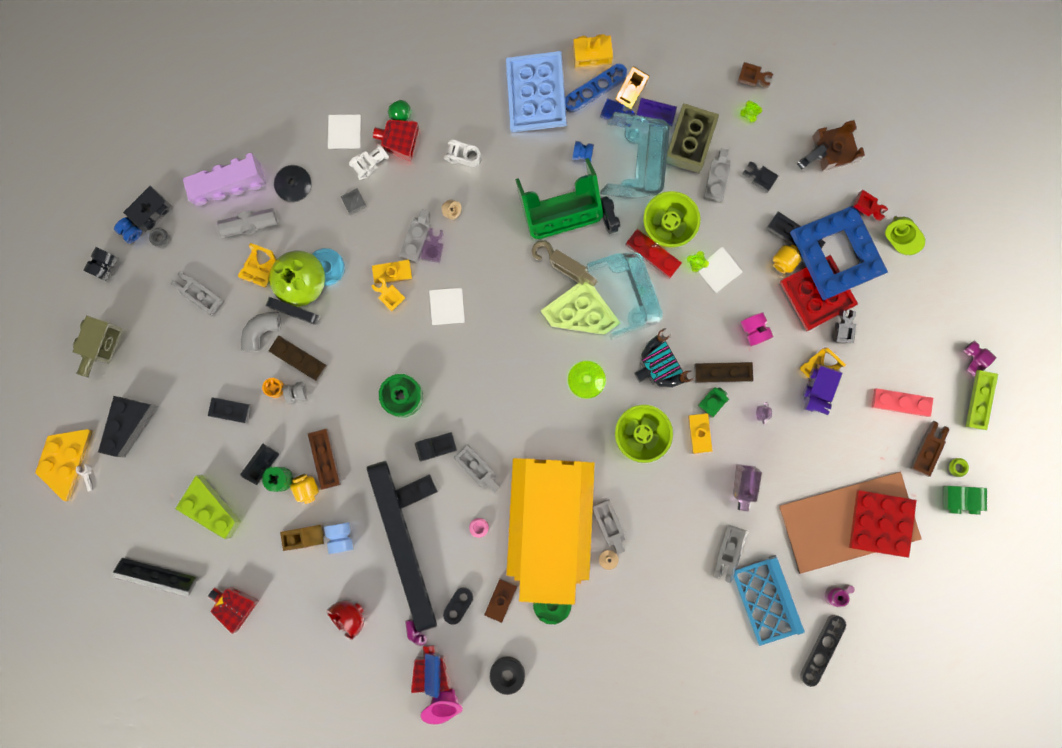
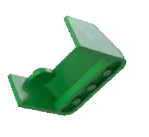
(563, 211)

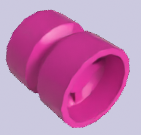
(756, 329)

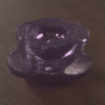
(764, 413)

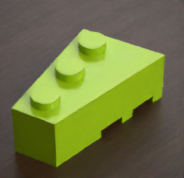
(208, 509)

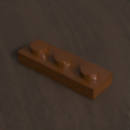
(324, 459)

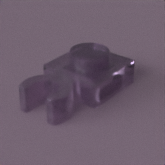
(433, 249)

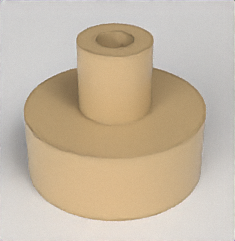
(451, 209)
(608, 554)

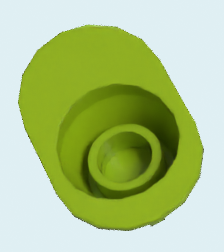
(905, 236)

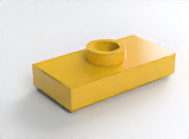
(392, 272)
(700, 433)

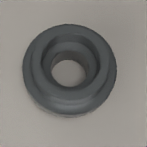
(155, 233)

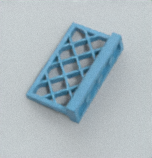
(783, 593)

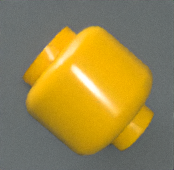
(787, 259)
(304, 488)

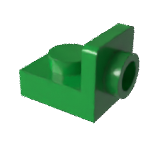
(714, 401)

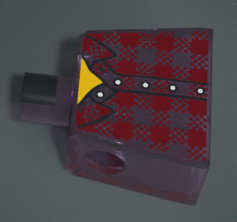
(750, 478)

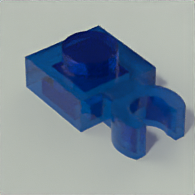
(611, 107)

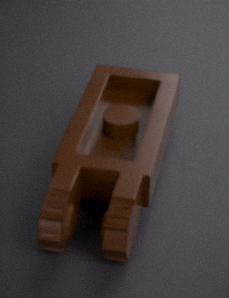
(930, 450)

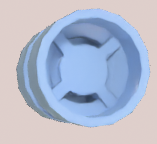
(338, 538)

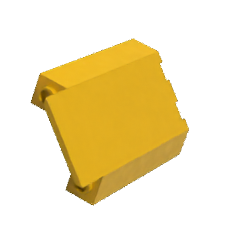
(550, 528)

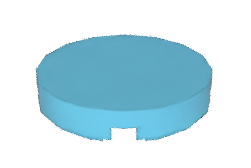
(332, 265)

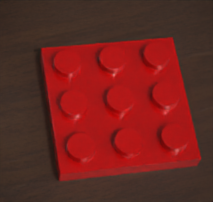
(808, 301)
(883, 524)

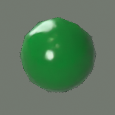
(399, 111)

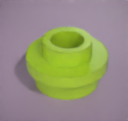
(963, 470)

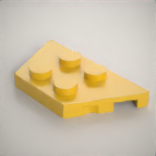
(60, 458)

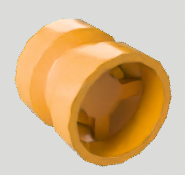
(270, 386)

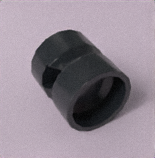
(101, 264)

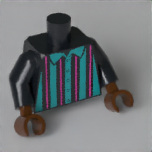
(660, 364)

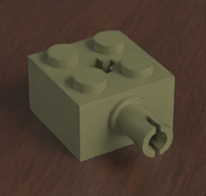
(95, 343)

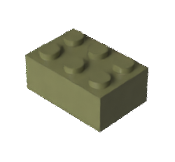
(691, 138)

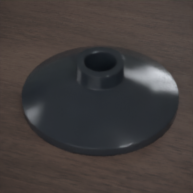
(295, 191)

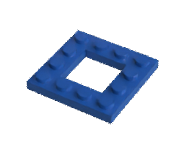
(832, 284)

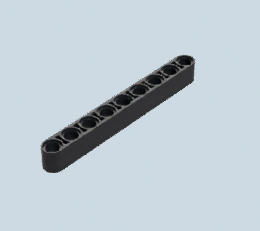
(401, 546)

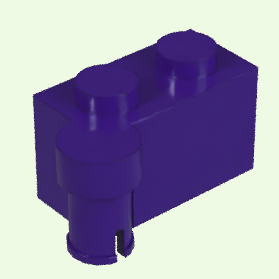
(821, 388)

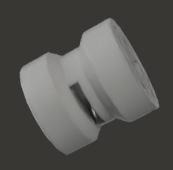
(294, 392)

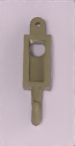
(565, 264)

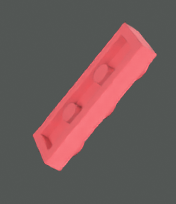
(902, 402)

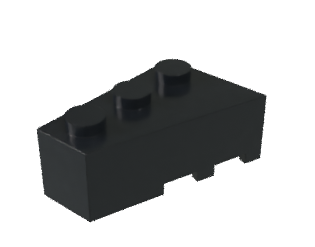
(124, 425)

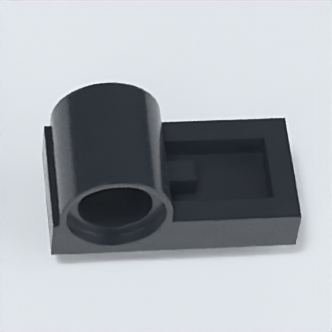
(435, 446)

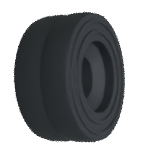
(507, 687)

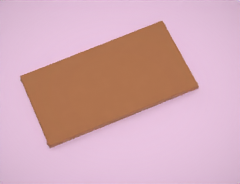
(822, 523)

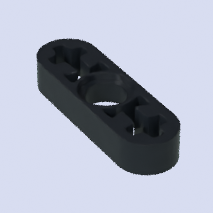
(292, 311)

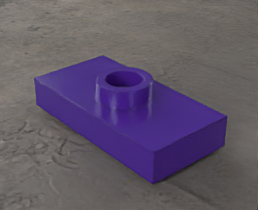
(657, 110)

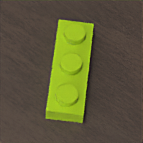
(981, 400)

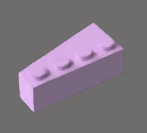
(225, 180)

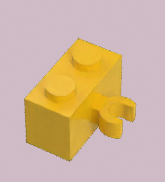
(592, 50)

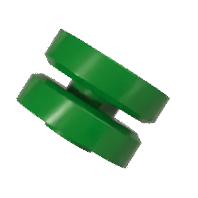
(390, 392)

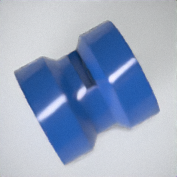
(582, 151)
(127, 230)

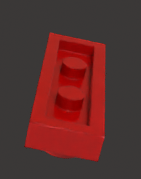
(653, 253)

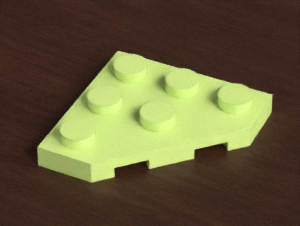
(581, 311)

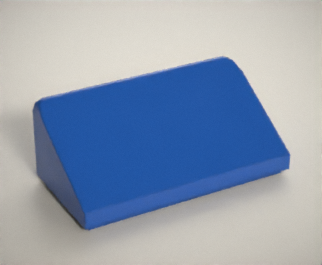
(432, 674)

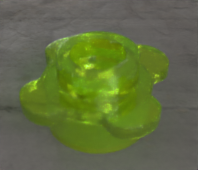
(750, 105)
(695, 267)

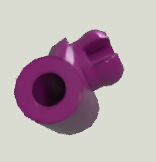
(416, 637)

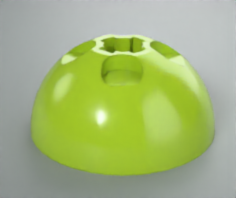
(677, 212)
(306, 278)
(654, 431)

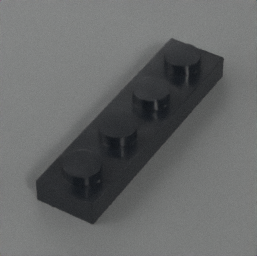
(154, 577)

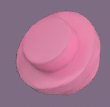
(479, 527)

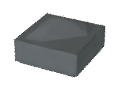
(353, 201)

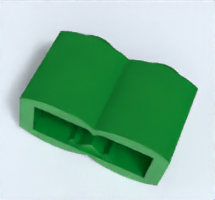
(965, 498)

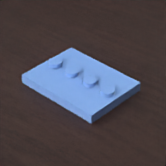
(536, 91)

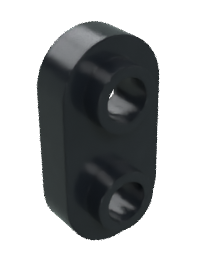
(611, 221)
(458, 605)

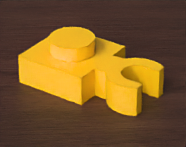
(390, 296)

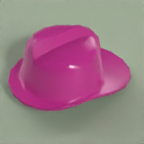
(442, 708)

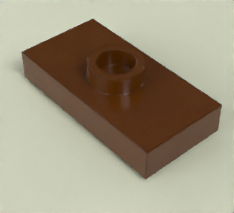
(500, 600)

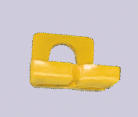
(253, 271)
(819, 358)

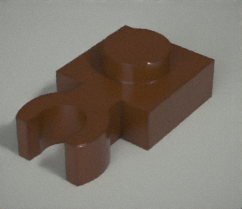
(751, 74)

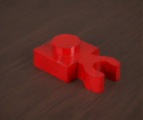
(868, 205)

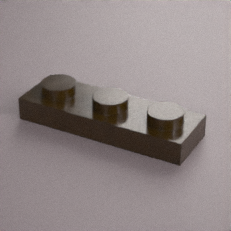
(297, 358)
(723, 372)

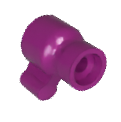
(981, 357)
(838, 596)

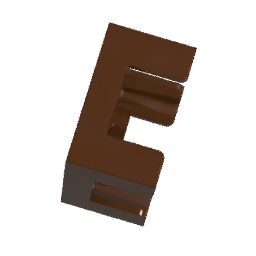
(841, 145)

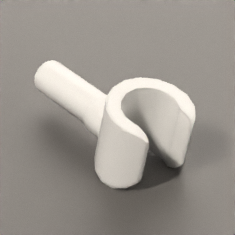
(85, 474)

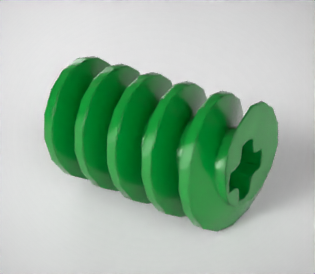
(270, 479)

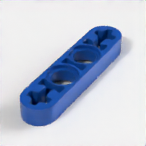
(595, 88)

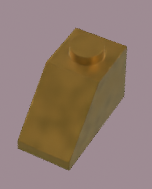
(302, 537)

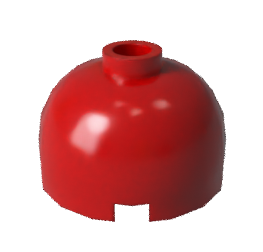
(347, 617)

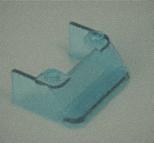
(652, 142)
(649, 309)

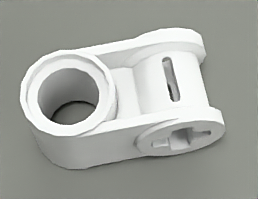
(459, 152)

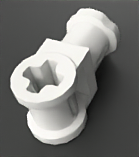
(368, 161)

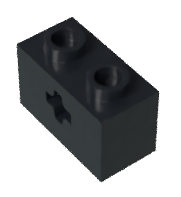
(138, 212)

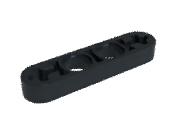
(819, 648)

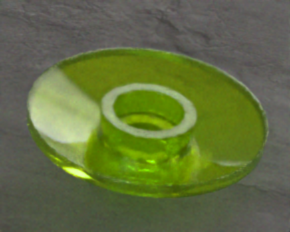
(579, 386)

